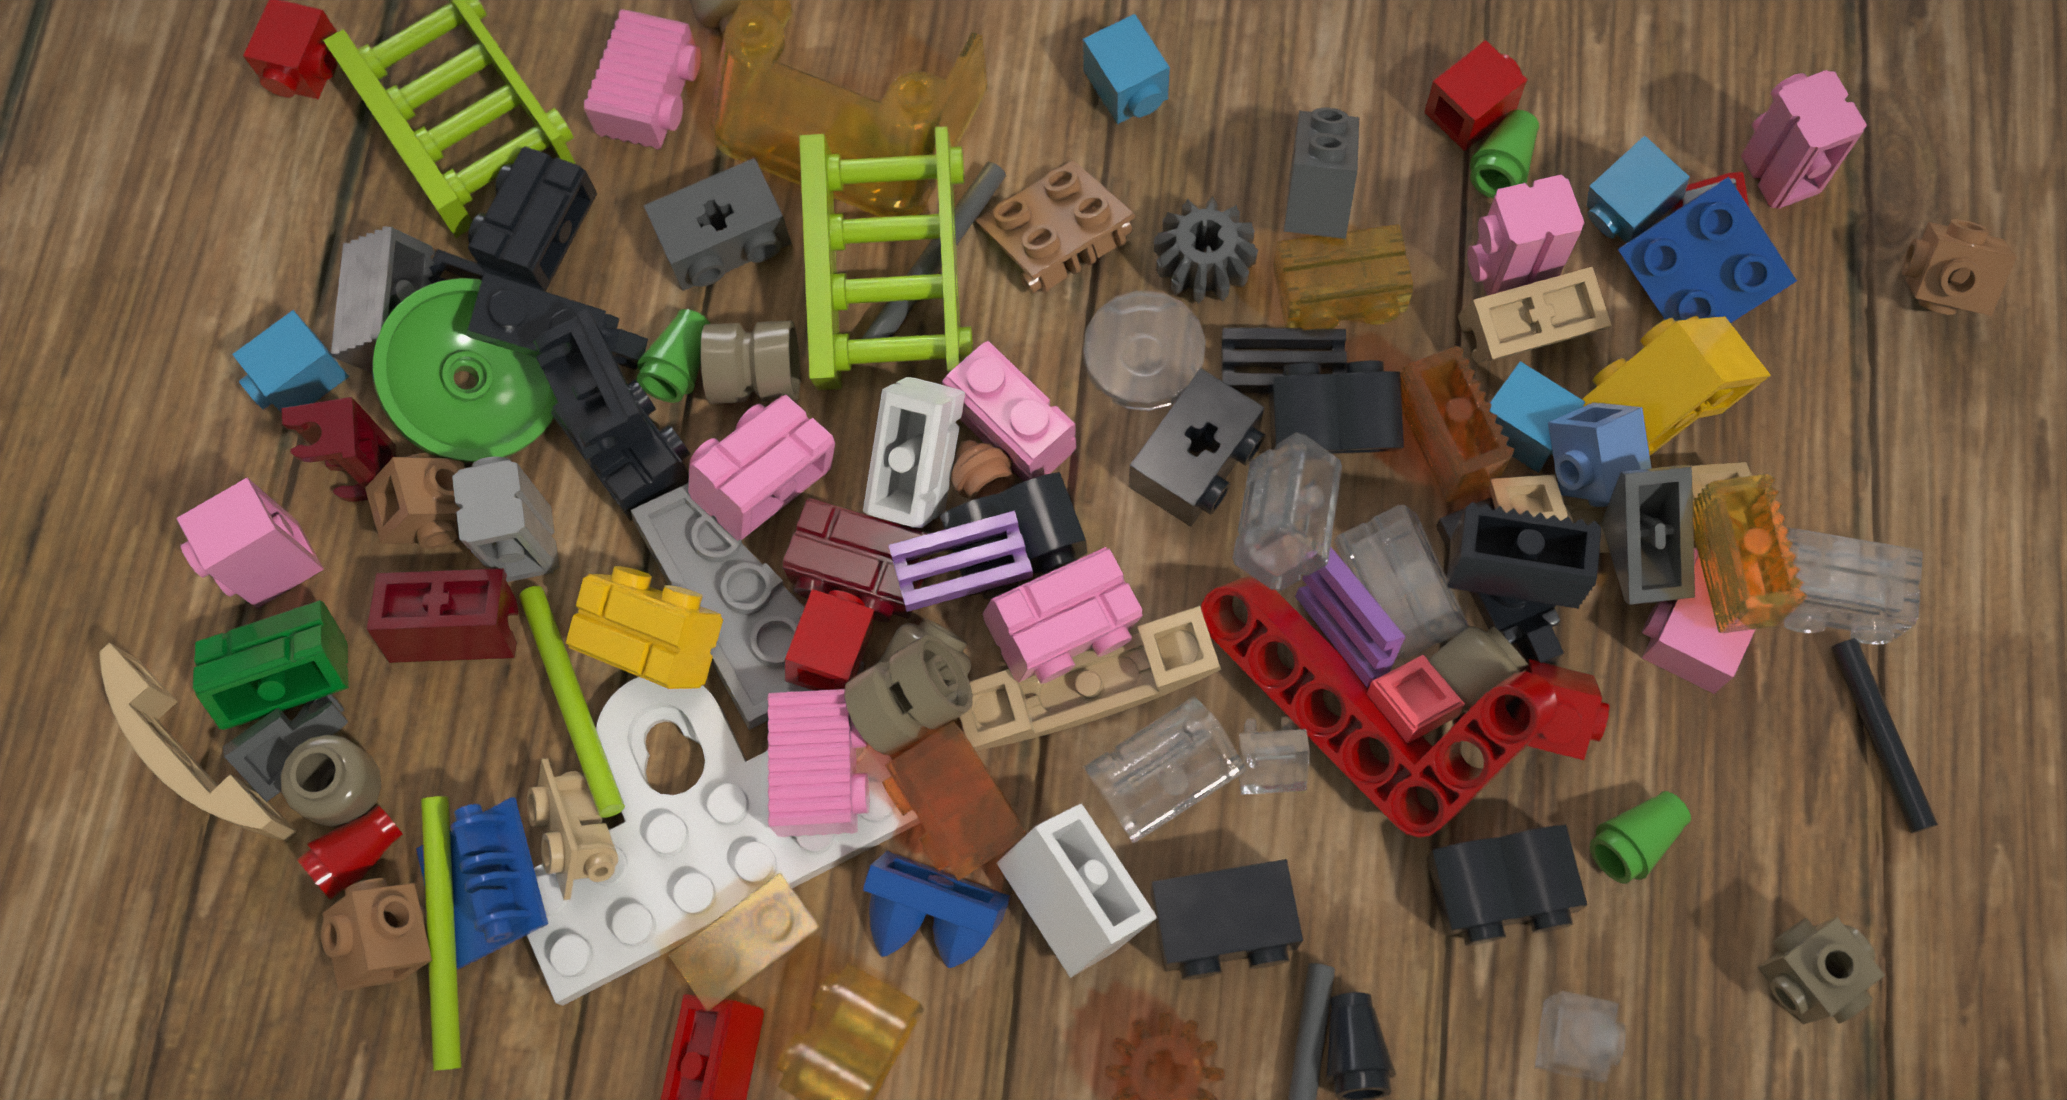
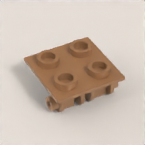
(1055, 222)

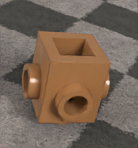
(1958, 268)
(415, 501)
(375, 934)

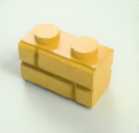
(645, 629)

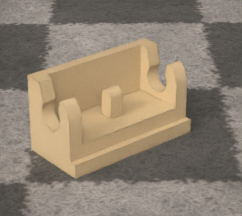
(1535, 315)

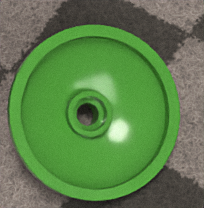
(416, 387)

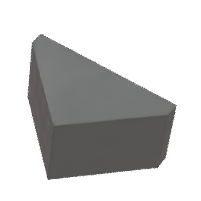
(1652, 534)

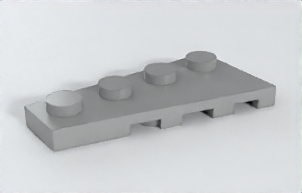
(749, 595)

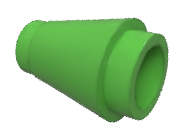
(1505, 154)
(674, 358)
(1638, 838)

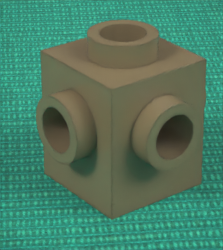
(1802, 965)

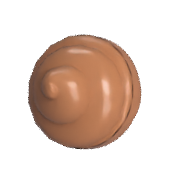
(981, 470)

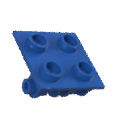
(1708, 259)
(492, 880)

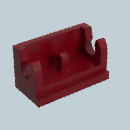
(344, 439)
(443, 615)

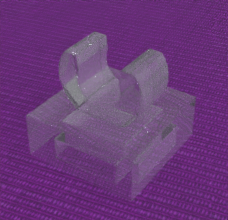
(1273, 759)

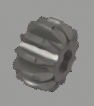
(1200, 269)

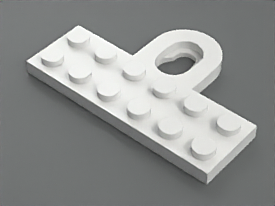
(686, 852)

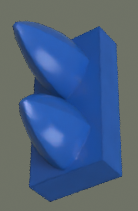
(909, 890)

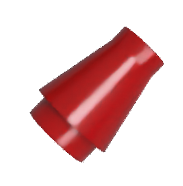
(349, 851)

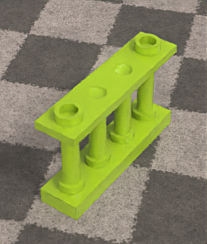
(423, 148)
(830, 232)

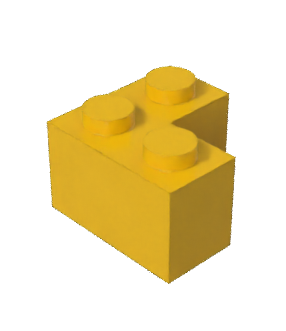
(1681, 375)

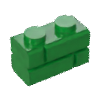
(270, 665)

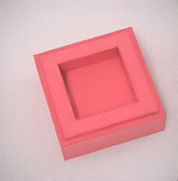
(1415, 699)

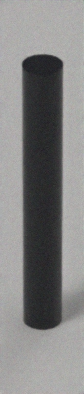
(1884, 736)

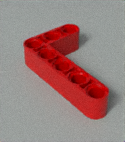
(1347, 736)

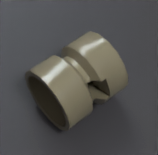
(750, 362)
(904, 697)

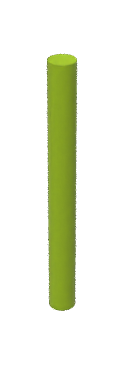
(571, 702)
(441, 933)

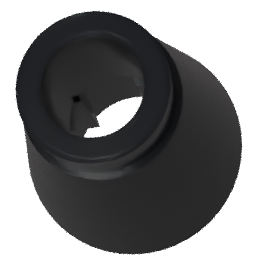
(1357, 1050)

